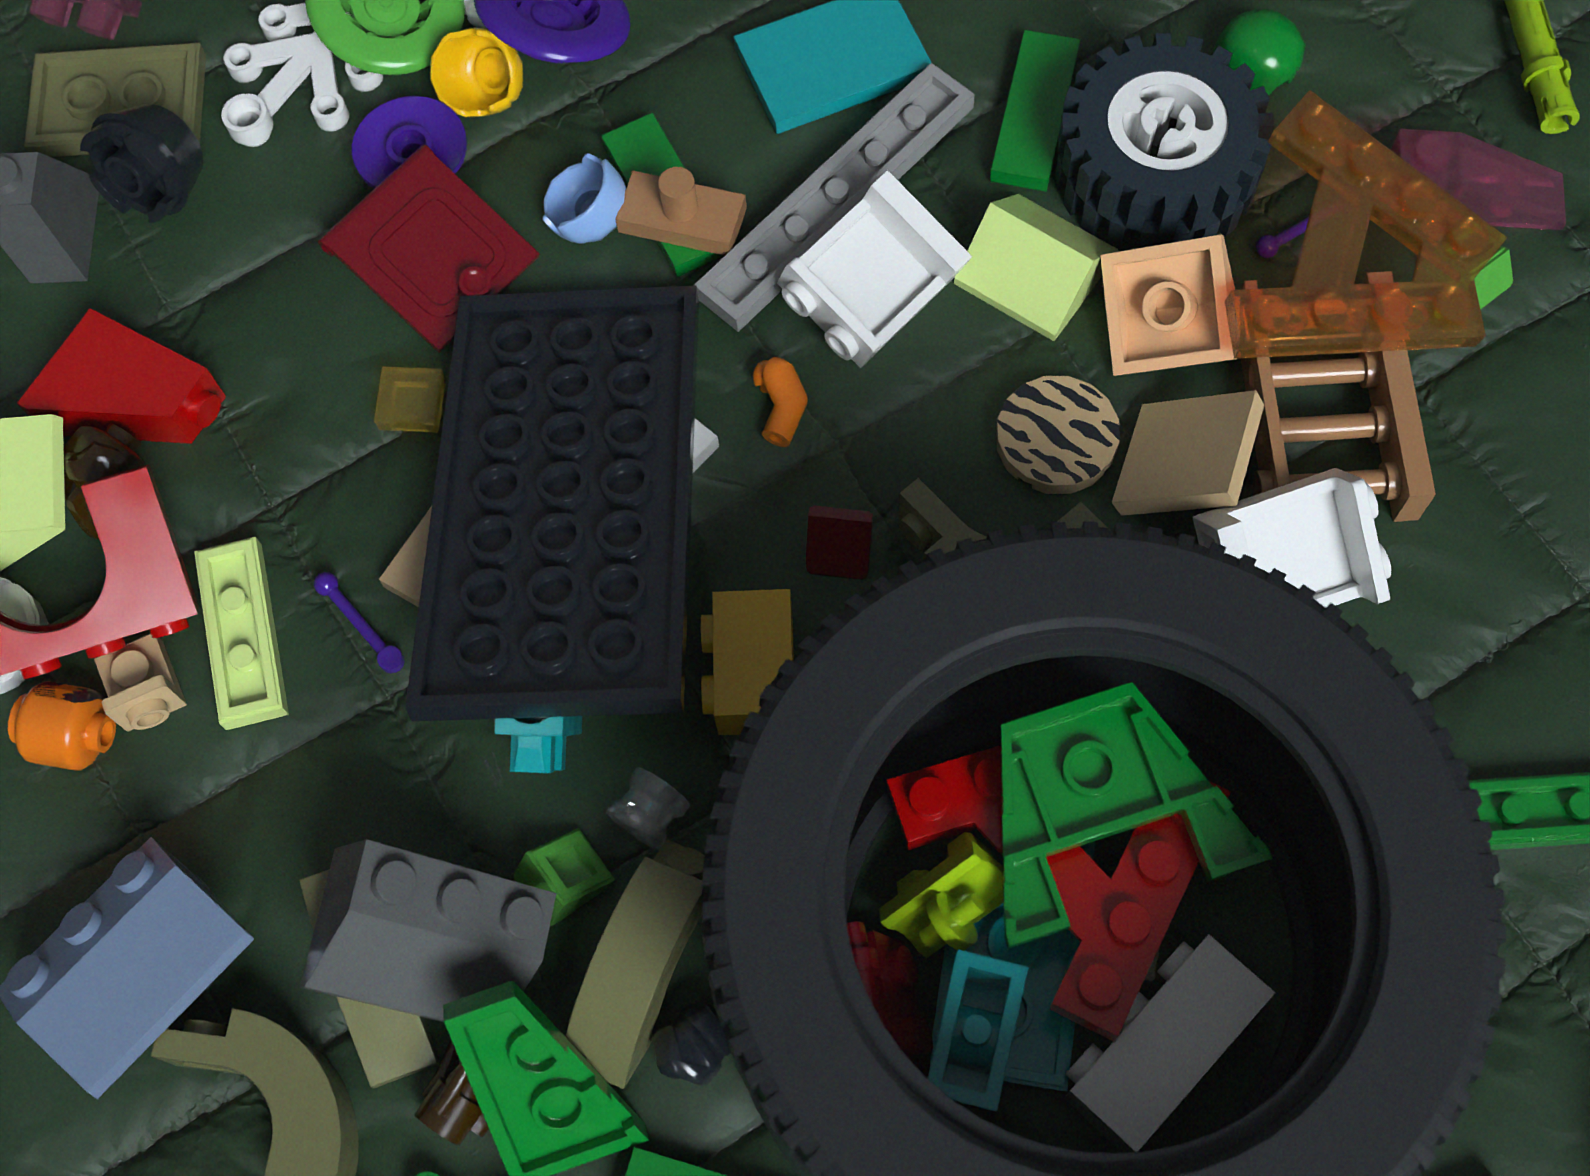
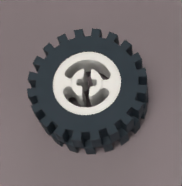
(1202, 167)

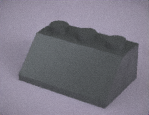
(421, 930)

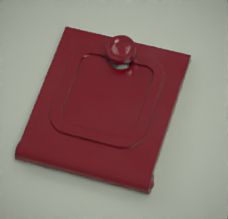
(424, 241)

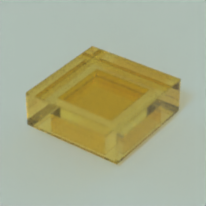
(410, 399)

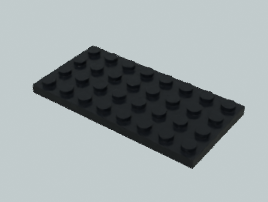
(561, 509)

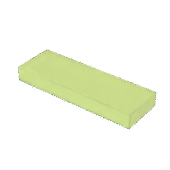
(241, 633)

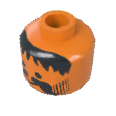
(60, 726)

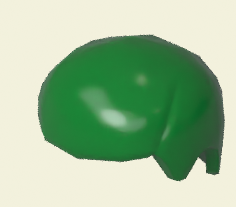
(1266, 44)

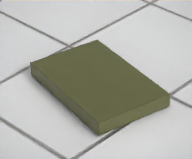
(82, 85)

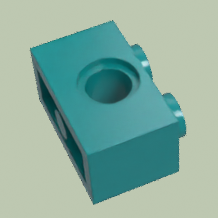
(977, 1031)

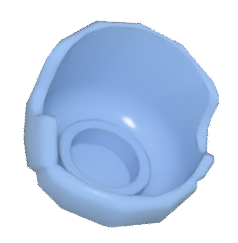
(584, 200)

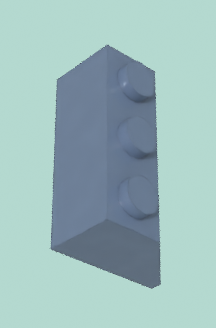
(123, 966)

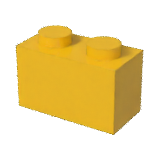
(749, 644)

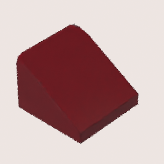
(839, 542)

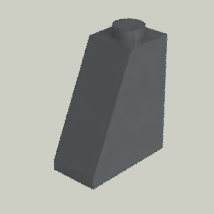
(46, 217)

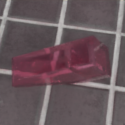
(1486, 178)

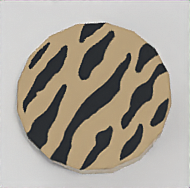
(1057, 434)

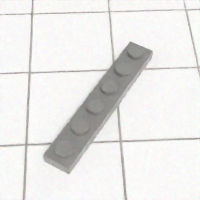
(890, 141)

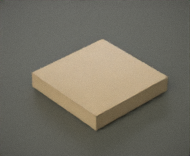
(1189, 454)

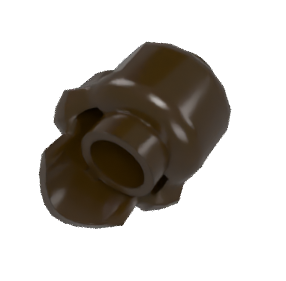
(91, 456)

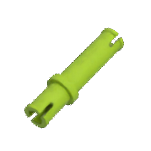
(1544, 69)

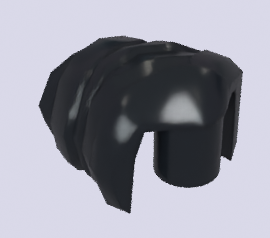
(691, 1045)

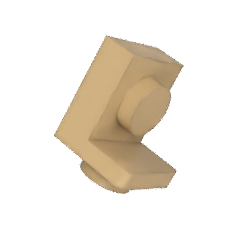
(140, 684)

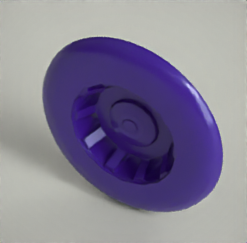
(558, 28)

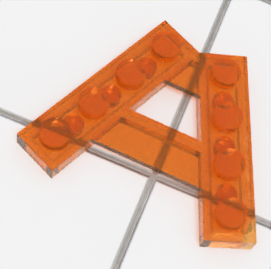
(1323, 306)

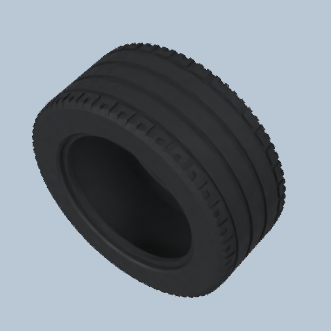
(1272, 701)

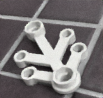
(303, 56)

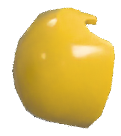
(476, 73)

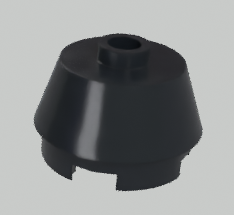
(144, 160)

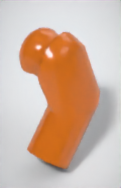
(788, 395)

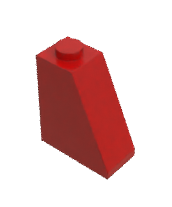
(126, 380)

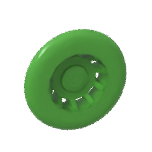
(385, 33)

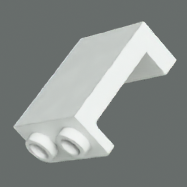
(873, 271)
(1311, 531)

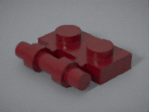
(889, 981)

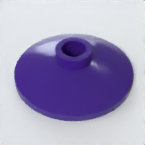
(399, 129)

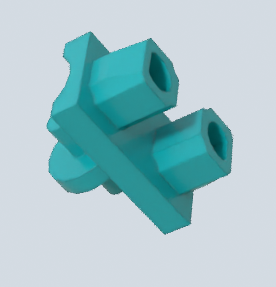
(539, 742)

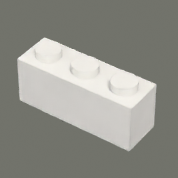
(1166, 1044)

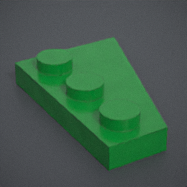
(535, 1086)

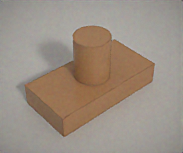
(681, 212)

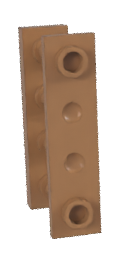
(1391, 421)

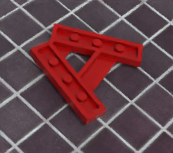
(1113, 918)

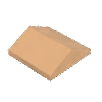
(1168, 305)

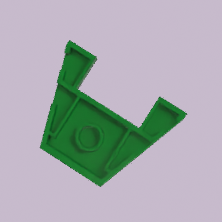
(1091, 775)

